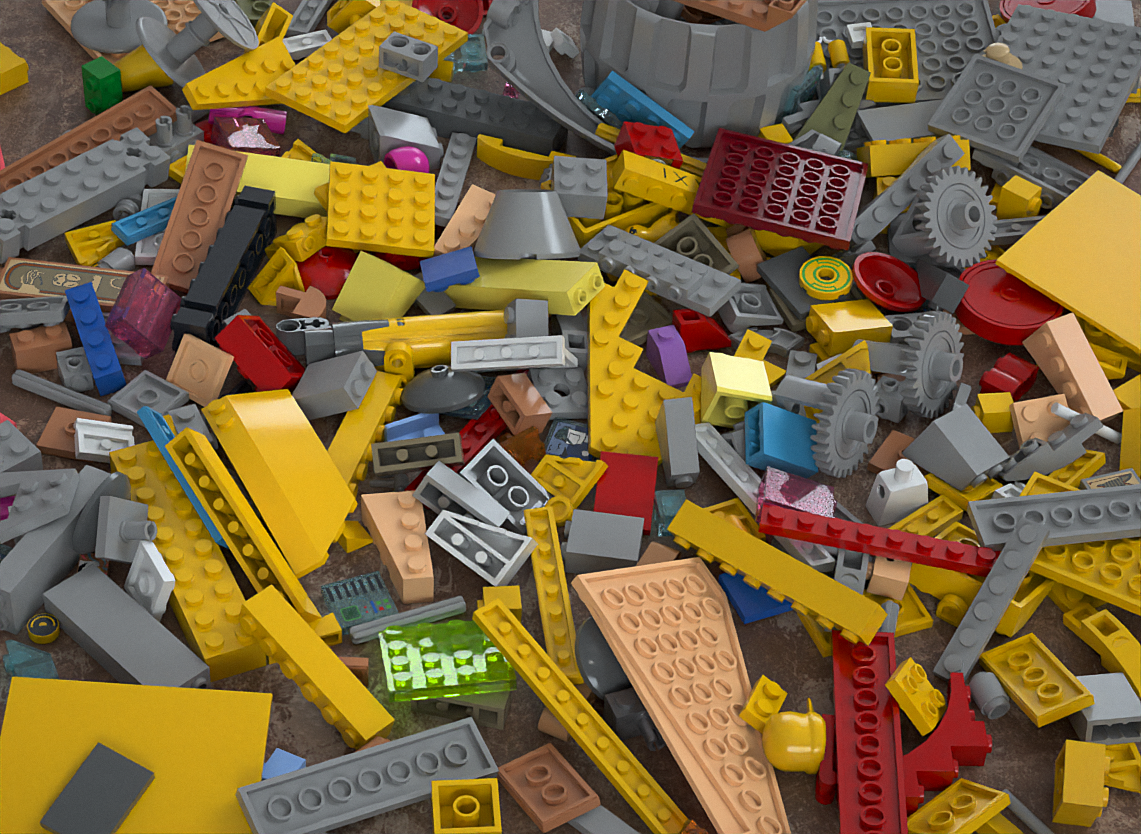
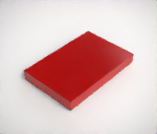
(627, 486)

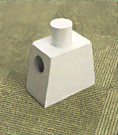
(897, 493)

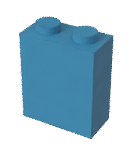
(779, 440)

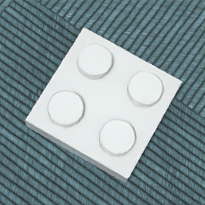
(150, 580)

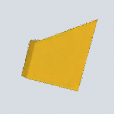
(278, 272)

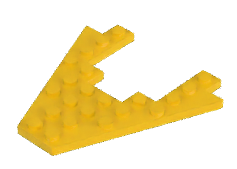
(623, 399)

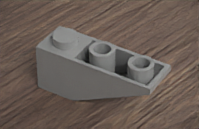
(575, 334)

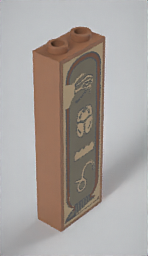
(38, 278)

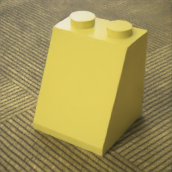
(376, 291)
(731, 388)

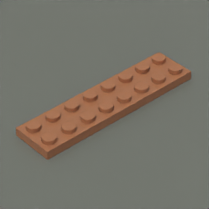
(136, 111)

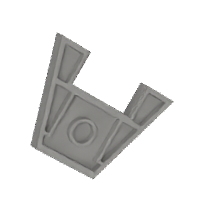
(38, 499)

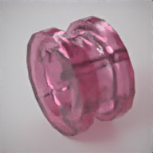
(510, 91)

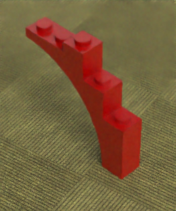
(953, 744)

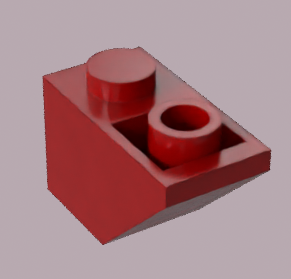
(699, 331)

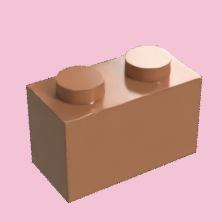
(37, 348)
(519, 403)

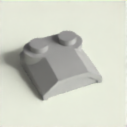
(749, 308)

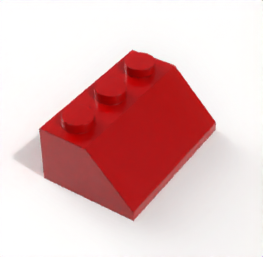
(260, 354)

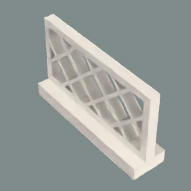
(511, 354)

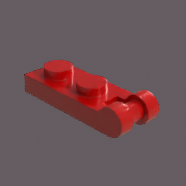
(827, 774)

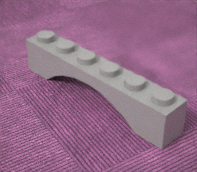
(901, 193)

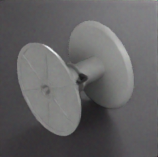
(111, 24)
(176, 51)

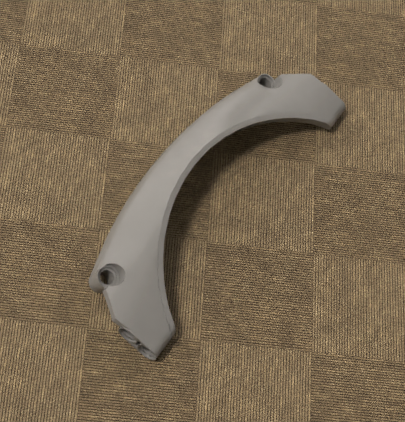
(516, 34)

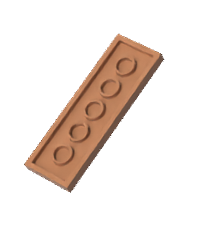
(198, 212)

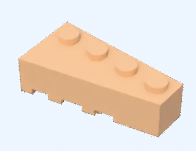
(466, 222)
(1073, 368)
(399, 532)

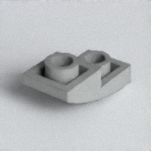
(433, 302)

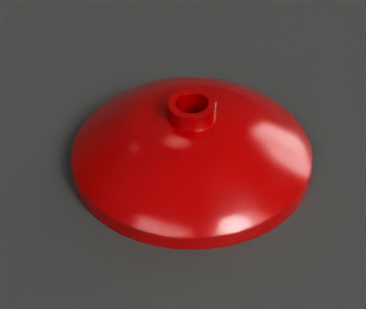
(464, 13)
(327, 270)
(887, 282)

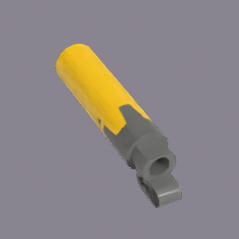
(426, 335)

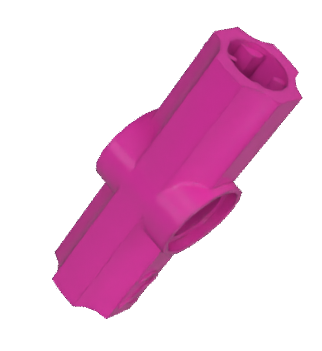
(274, 118)

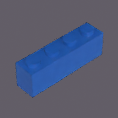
(96, 339)

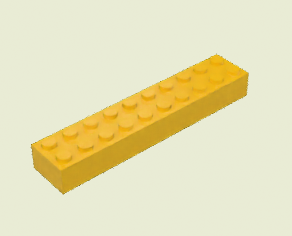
(205, 590)

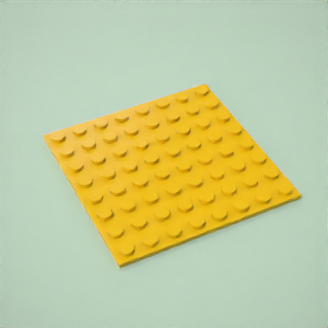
(1088, 257)
(190, 738)

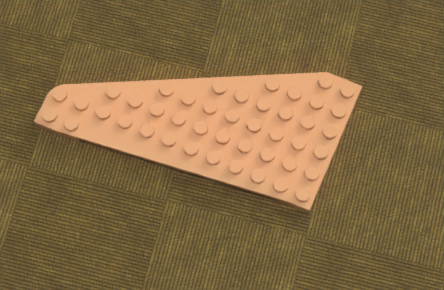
(687, 667)

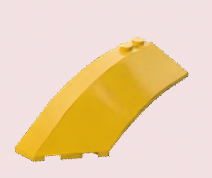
(284, 473)

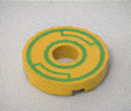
(825, 266)

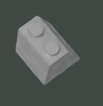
(396, 129)
(958, 450)

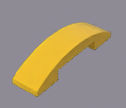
(511, 160)

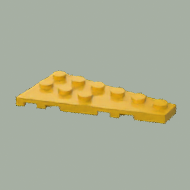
(241, 80)

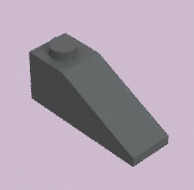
(940, 287)

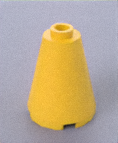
(140, 71)

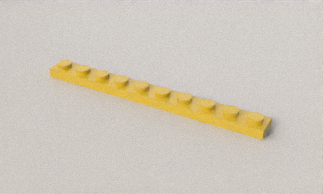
(579, 719)

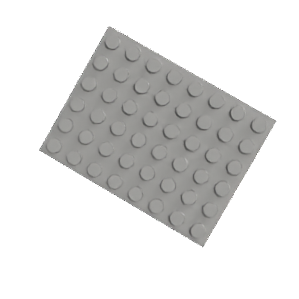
(945, 35)
(1088, 55)

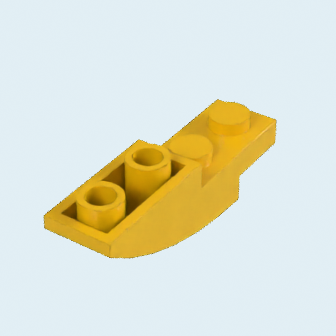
(1110, 639)

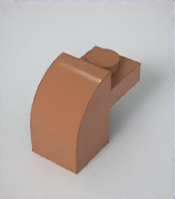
(745, 250)
(301, 304)

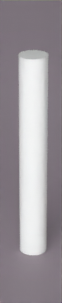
(1069, 414)

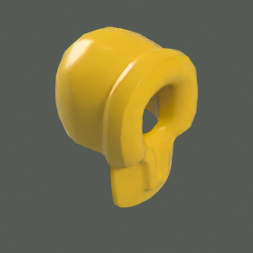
(795, 740)

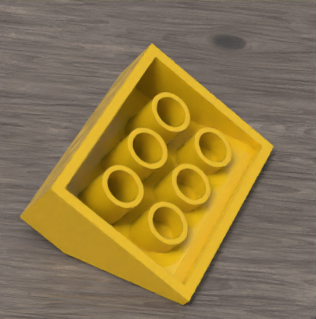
(621, 210)
(966, 586)

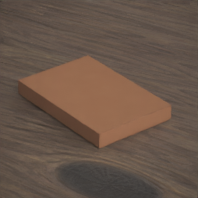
(547, 787)

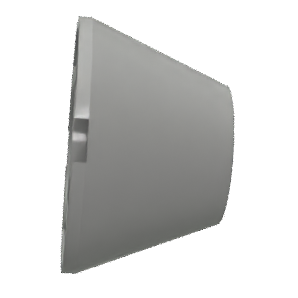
(527, 226)

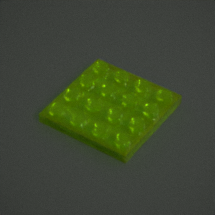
(442, 661)

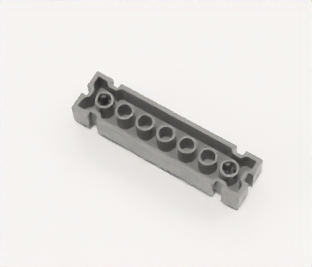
(78, 191)

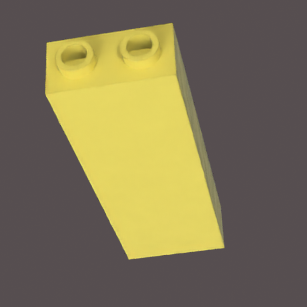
(289, 178)
(564, 284)

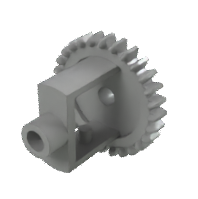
(947, 220)
(929, 362)
(846, 418)

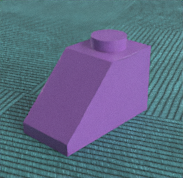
(668, 356)

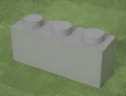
(448, 491)

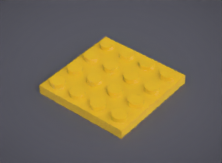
(381, 210)

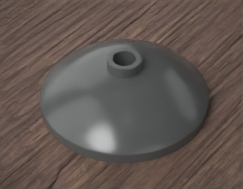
(442, 390)
(86, 528)
(597, 661)

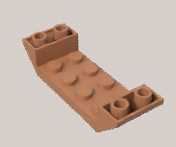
(752, 13)

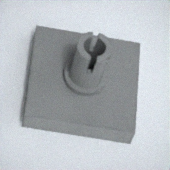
(122, 528)

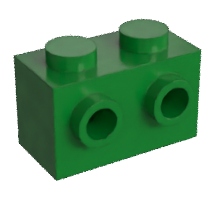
(101, 85)

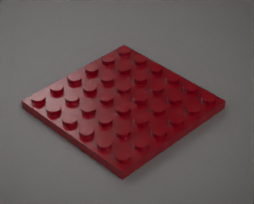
(781, 189)

